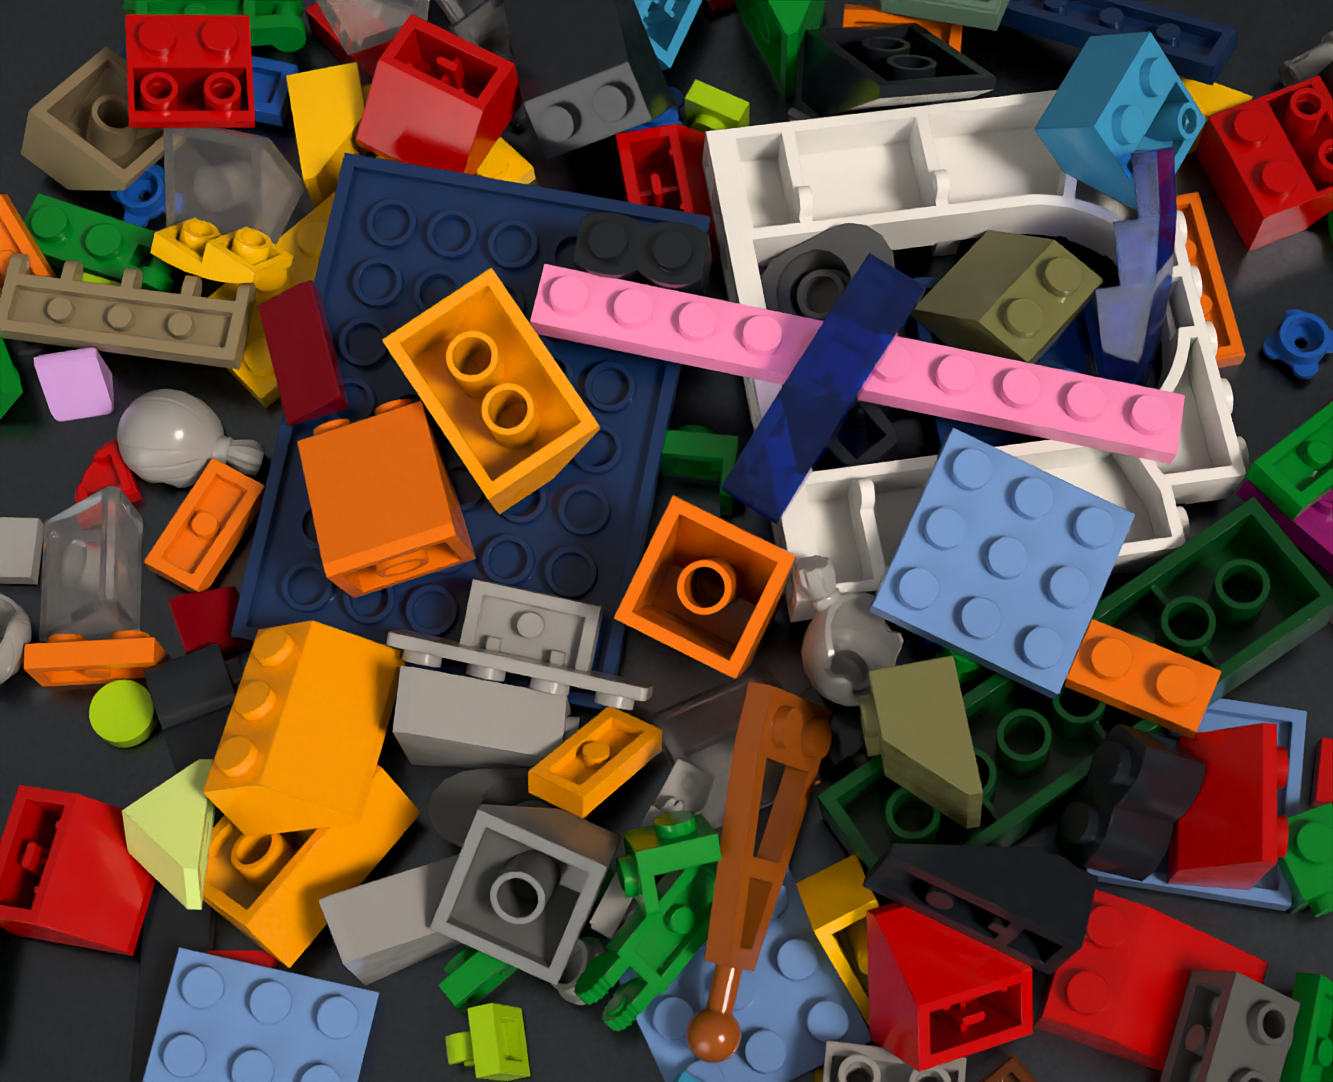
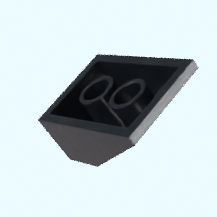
(584, 70)
(885, 70)

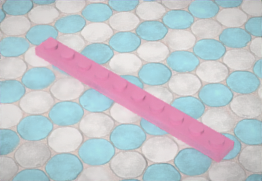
(910, 378)

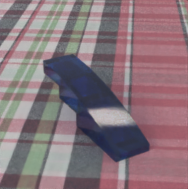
(1135, 307)
(823, 388)

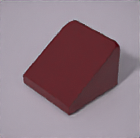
(207, 619)

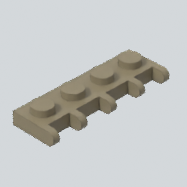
(125, 316)

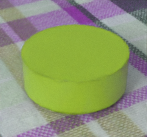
(123, 713)

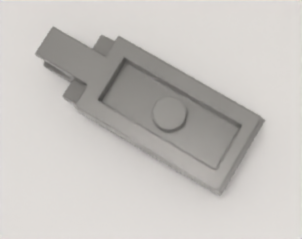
(686, 790)

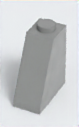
(477, 721)
(389, 921)

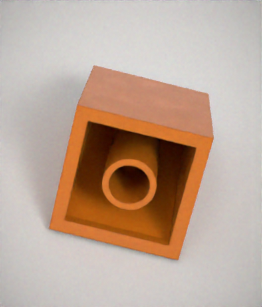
(383, 499)
(707, 588)

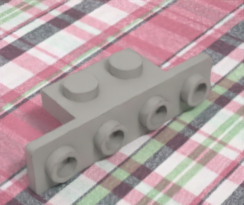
(528, 636)

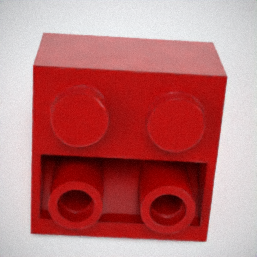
(189, 71)
(438, 100)
(1273, 161)
(666, 171)
(1233, 825)
(71, 873)
(940, 990)

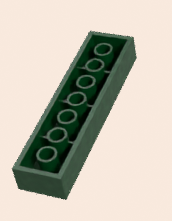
(1222, 598)

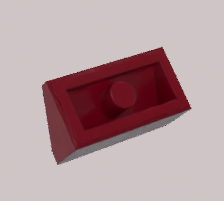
(303, 354)

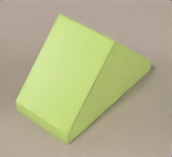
(173, 832)

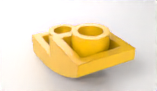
(229, 258)

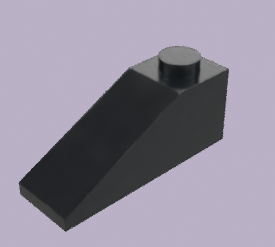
(1000, 895)

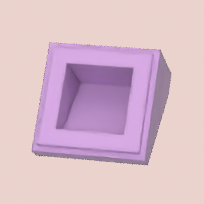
(76, 384)

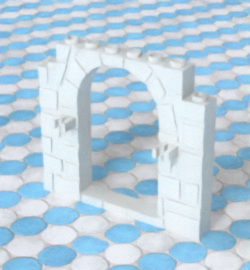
(931, 182)

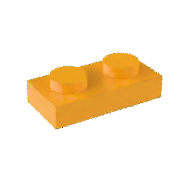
(595, 761)

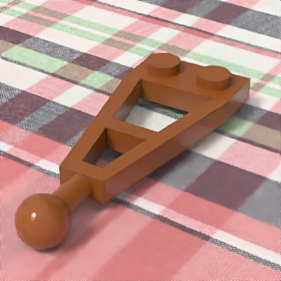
(795, 736)

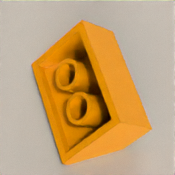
(493, 390)
(304, 730)
(275, 881)

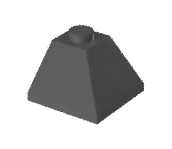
(526, 886)

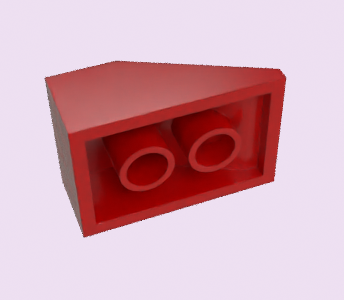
(1132, 980)

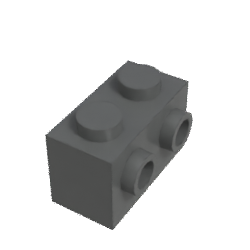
(1230, 1031)

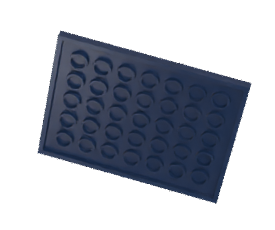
(389, 253)

